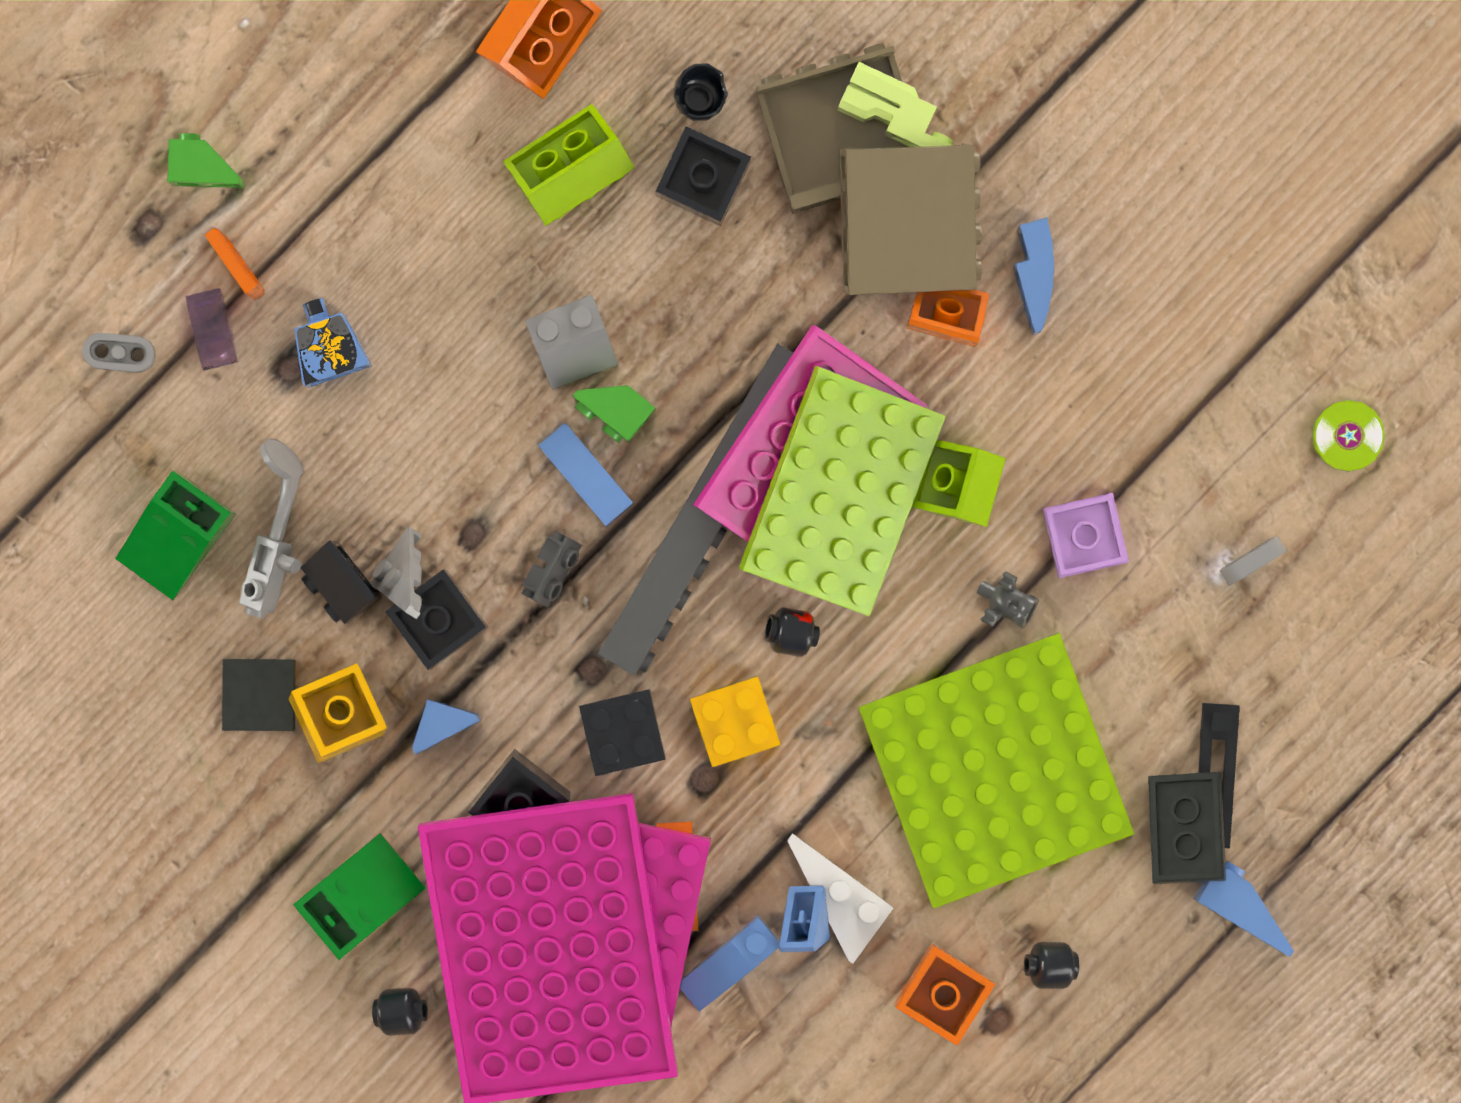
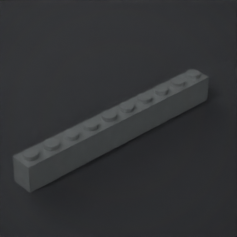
(681, 551)

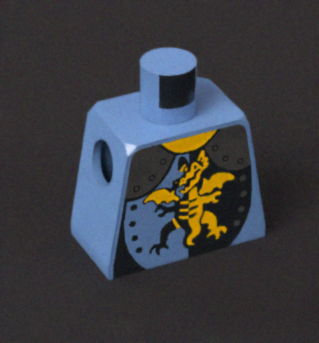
(327, 346)

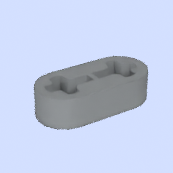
(1253, 560)

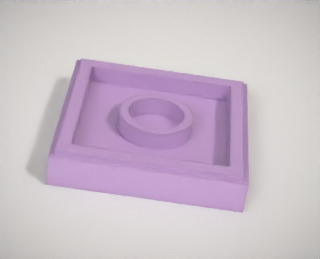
(1085, 535)

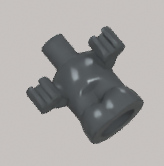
(1007, 602)

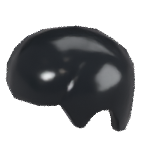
(700, 92)

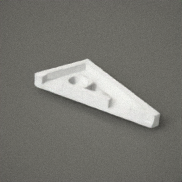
(851, 907)

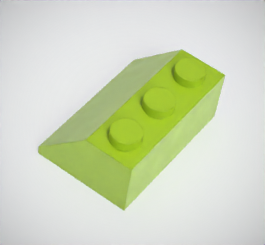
(569, 164)

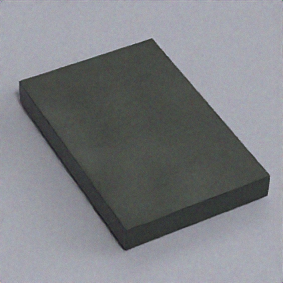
(1187, 828)

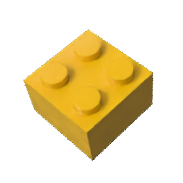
(337, 713)
(735, 721)

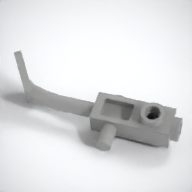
(271, 553)

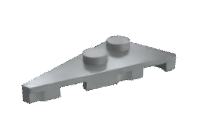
(400, 574)

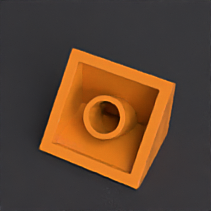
(949, 315)

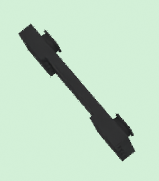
(1221, 723)

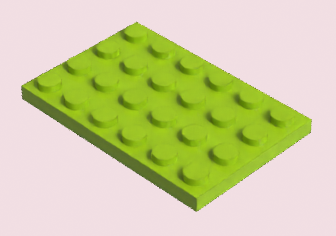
(842, 491)

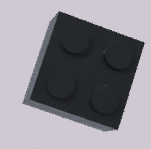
(703, 176)
(444, 622)
(622, 732)
(518, 786)

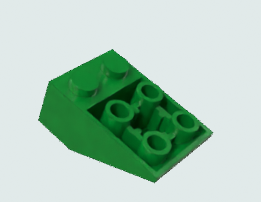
(174, 534)
(359, 896)

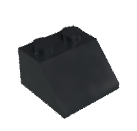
(339, 582)

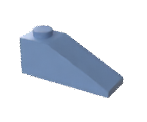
(1241, 905)
(729, 963)

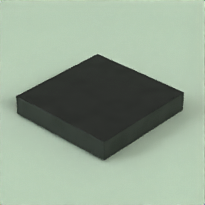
(258, 694)

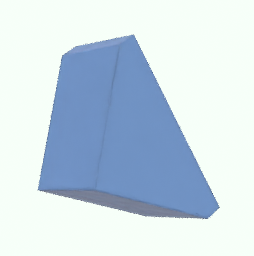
(440, 722)
(805, 920)

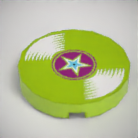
(1348, 435)

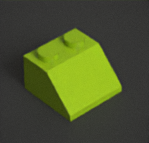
(960, 483)

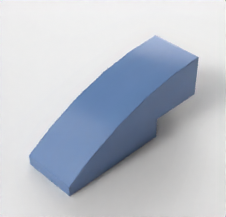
(1036, 273)
(585, 474)

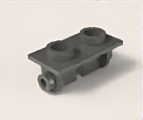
(561, 556)

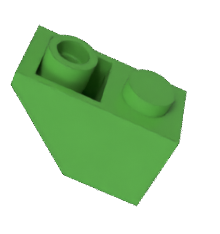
(617, 407)

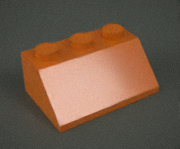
(537, 39)

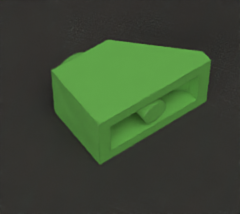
(197, 164)

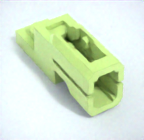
(892, 102)

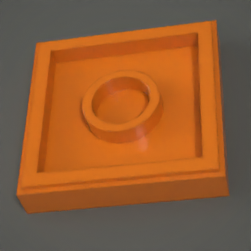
(235, 263)

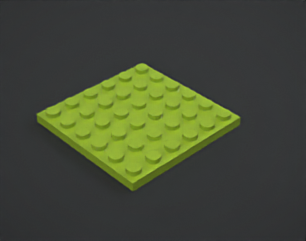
(996, 770)

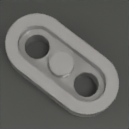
(120, 352)

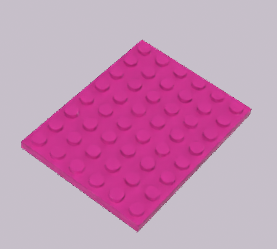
(548, 949)

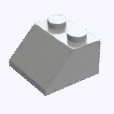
(571, 342)

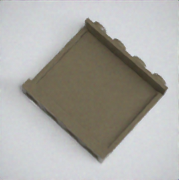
(810, 130)
(909, 219)

